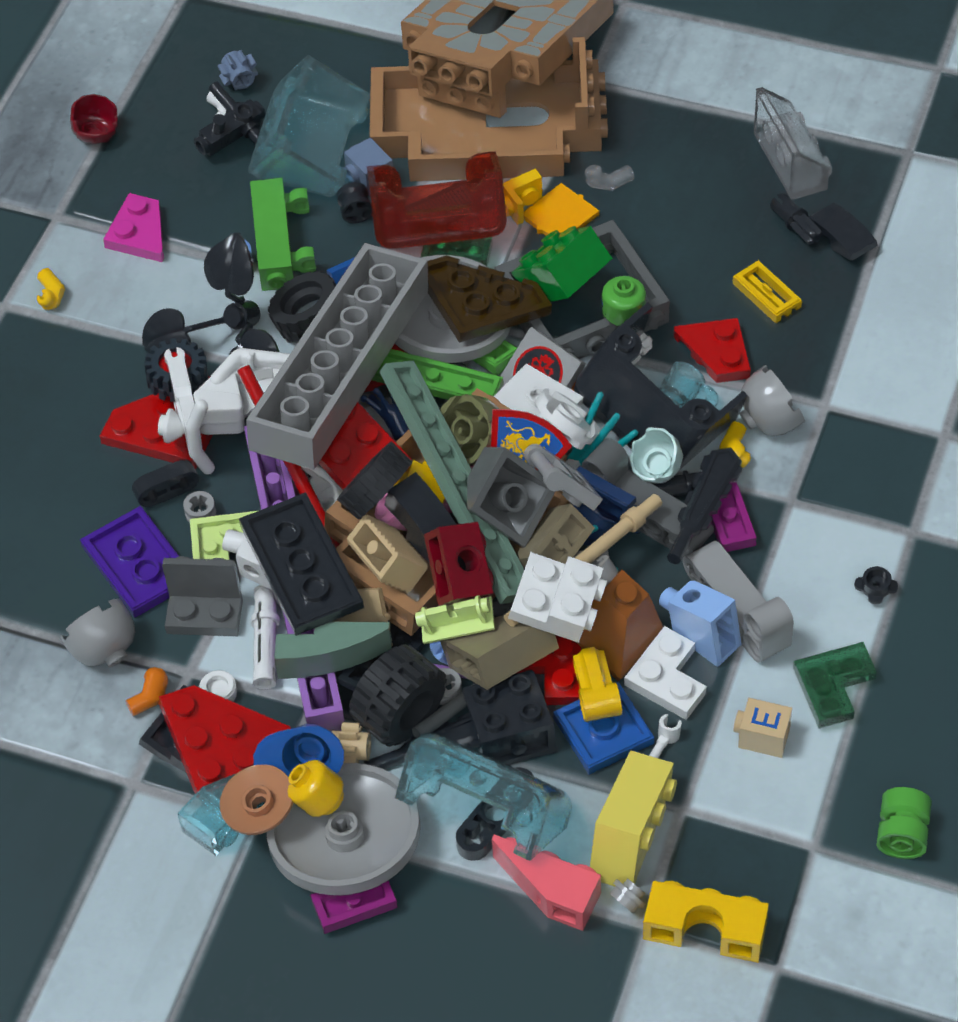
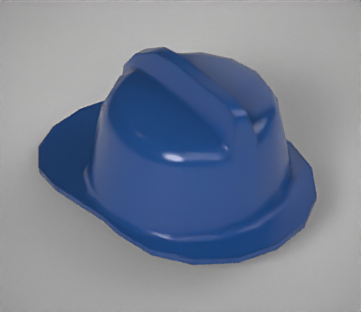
(299, 745)

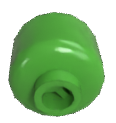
(622, 298)

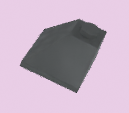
(507, 493)

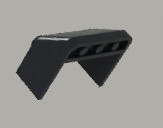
(641, 401)

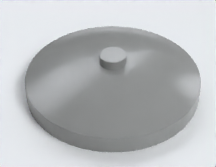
(432, 338)
(353, 846)

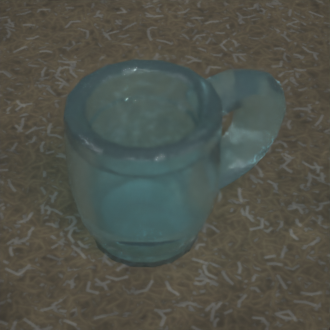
(684, 383)

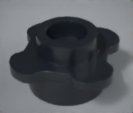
(878, 576)

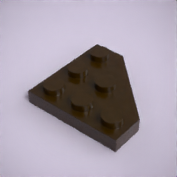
(482, 298)

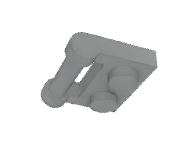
(561, 476)

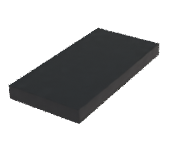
(301, 563)

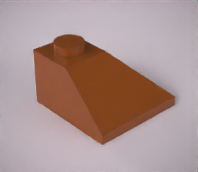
(623, 624)

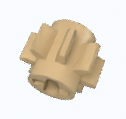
(354, 742)

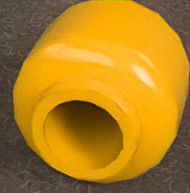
(315, 788)

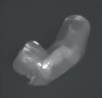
(606, 181)

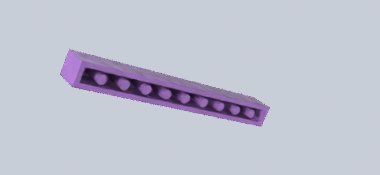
(318, 693)

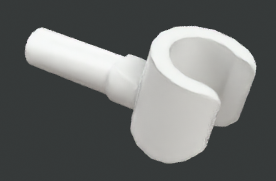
(665, 736)

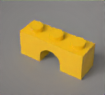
(677, 908)

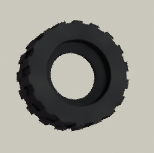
(295, 295)
(374, 480)

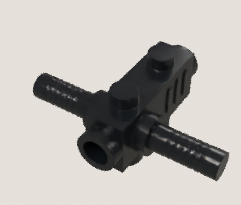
(239, 121)

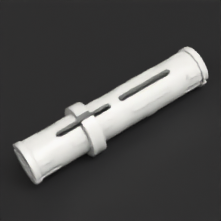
(265, 623)

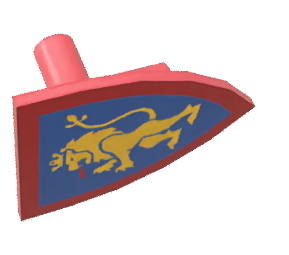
(520, 429)

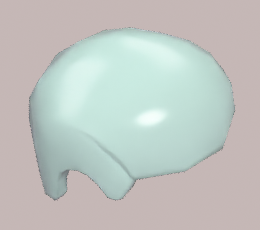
(656, 456)

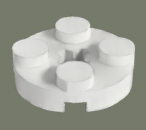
(567, 417)

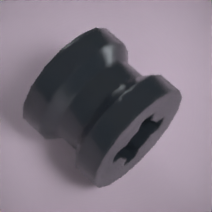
(354, 202)

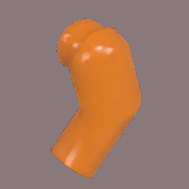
(154, 686)

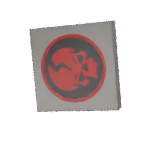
(546, 357)

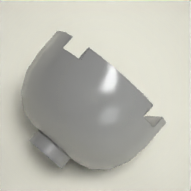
(769, 404)
(101, 635)

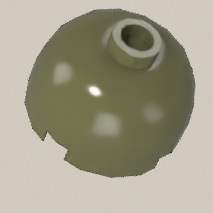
(470, 423)

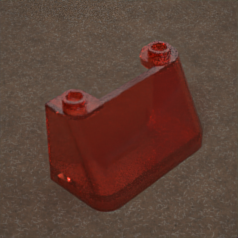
(439, 210)

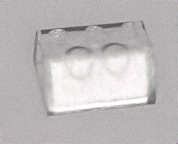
(789, 145)

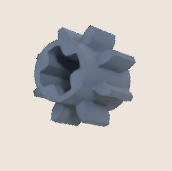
(238, 69)

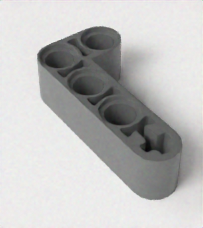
(611, 464)

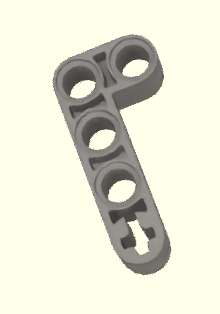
(762, 624)

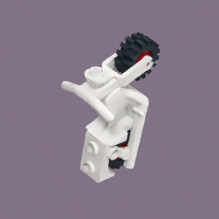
(218, 402)

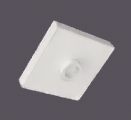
(527, 385)

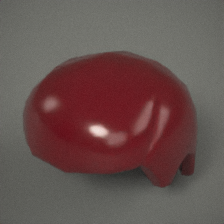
(93, 119)

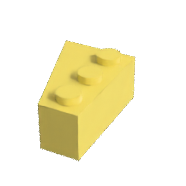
(631, 816)

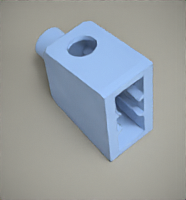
(704, 618)

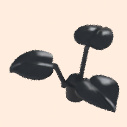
(228, 268)

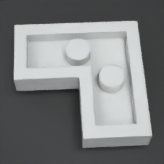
(659, 674)

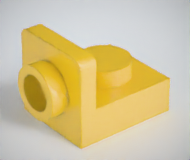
(522, 192)

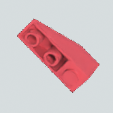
(556, 886)

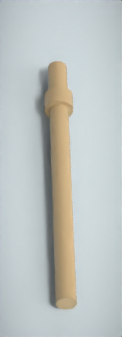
(629, 522)

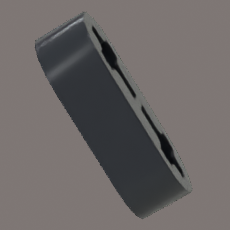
(165, 483)

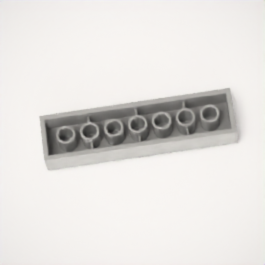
(337, 356)

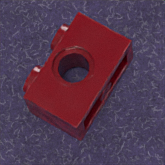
(449, 579)

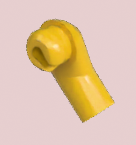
(53, 289)
(733, 439)

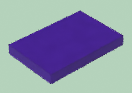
(131, 559)

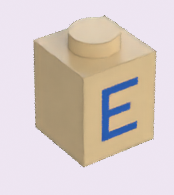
(763, 727)

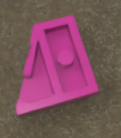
(137, 229)

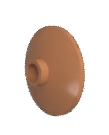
(247, 791)

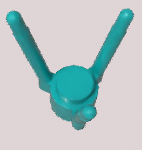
(581, 455)

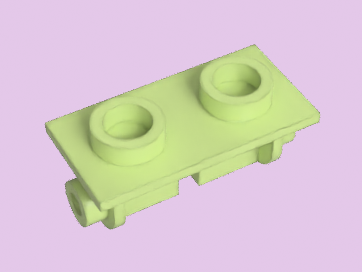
(456, 619)

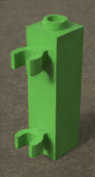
(272, 232)

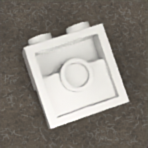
(558, 596)

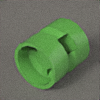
(904, 823)

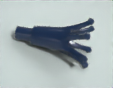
(388, 412)

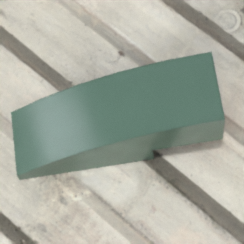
(330, 648)

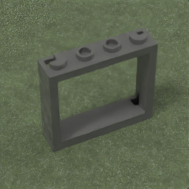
(591, 337)

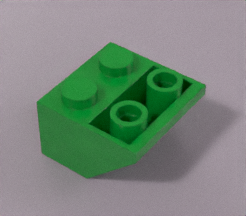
(564, 262)

